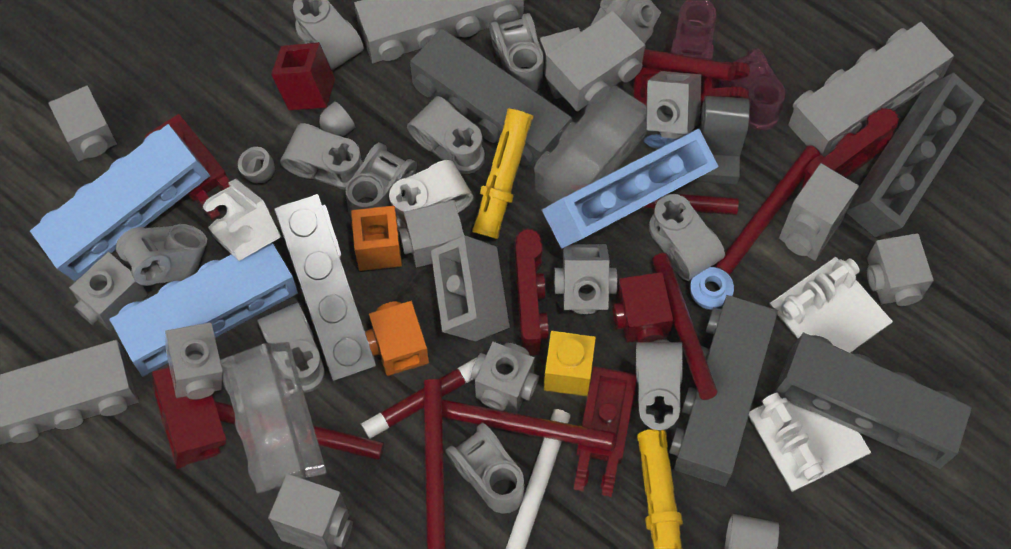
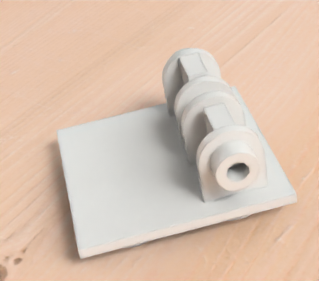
(832, 306)
(804, 442)

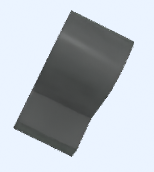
(724, 129)

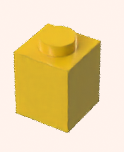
(569, 363)

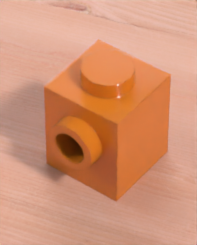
(376, 238)
(397, 337)

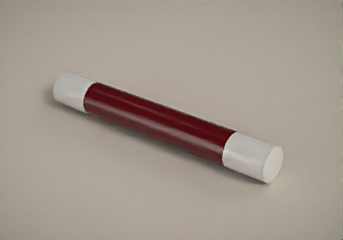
(415, 401)

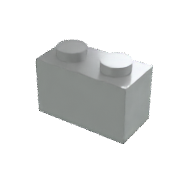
(595, 61)
(817, 212)
(469, 288)
(310, 515)

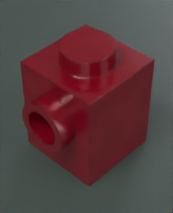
(303, 76)
(643, 308)

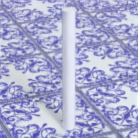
(536, 487)

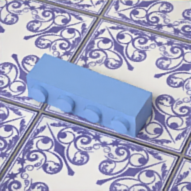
(629, 188)
(121, 199)
(219, 293)

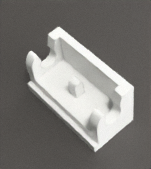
(246, 223)

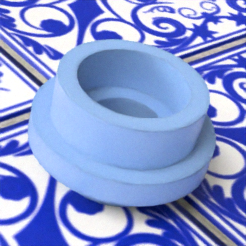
(706, 298)

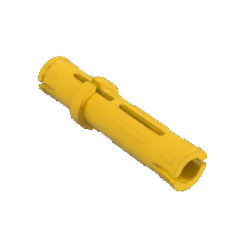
(502, 174)
(659, 489)

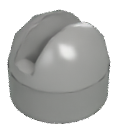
(336, 120)
(250, 165)

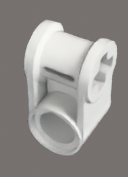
(429, 187)

